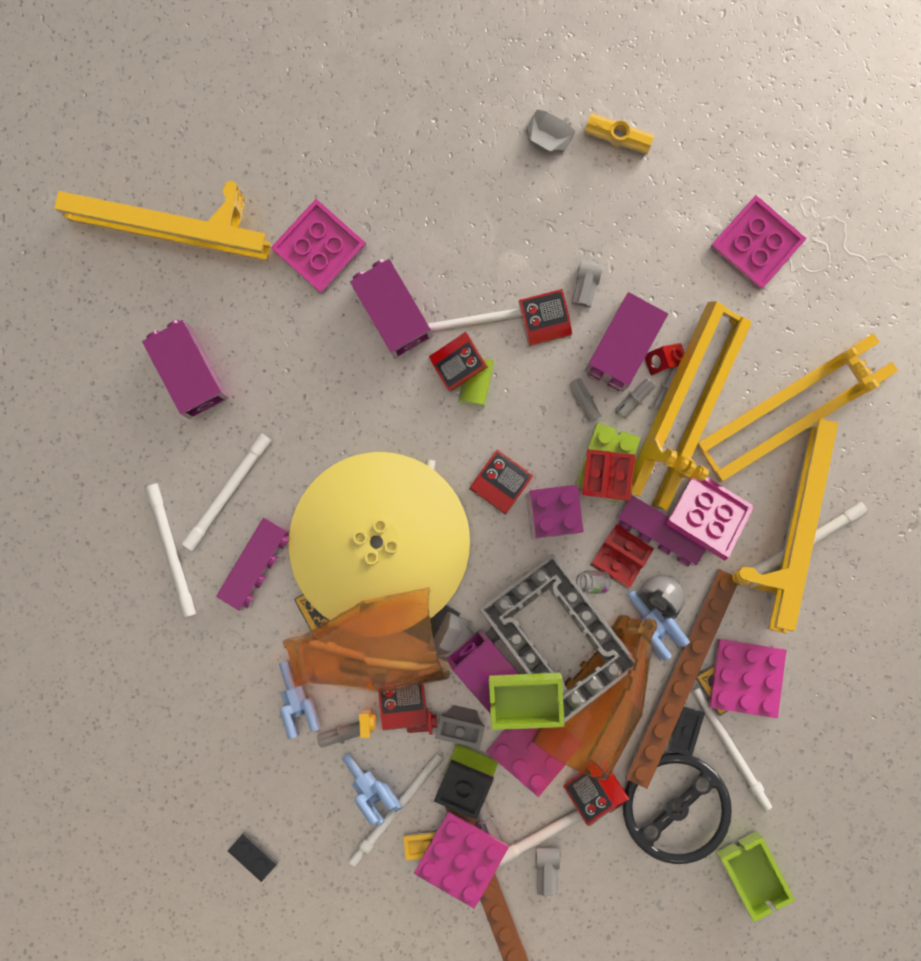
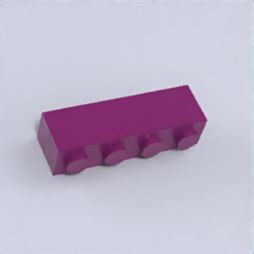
(653, 527)
(252, 564)

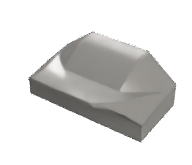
(549, 131)
(451, 635)
(461, 727)

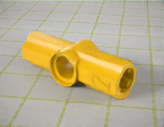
(633, 139)

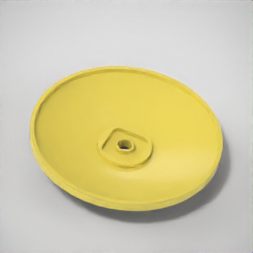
(383, 497)

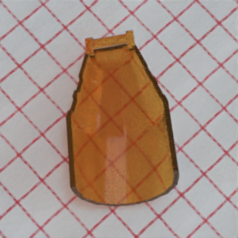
(371, 646)
(601, 731)

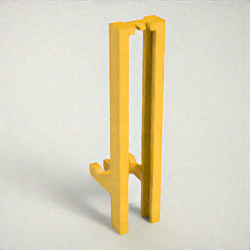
(217, 234)
(865, 384)
(680, 462)
(790, 580)

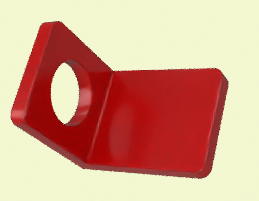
(669, 356)
(432, 723)

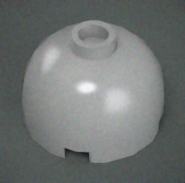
(664, 594)

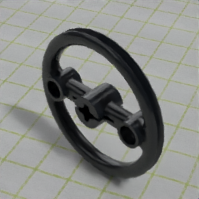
(647, 843)

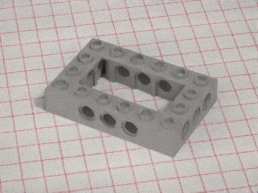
(554, 577)

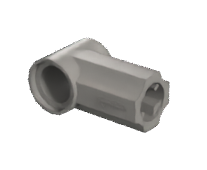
(588, 278)
(547, 870)

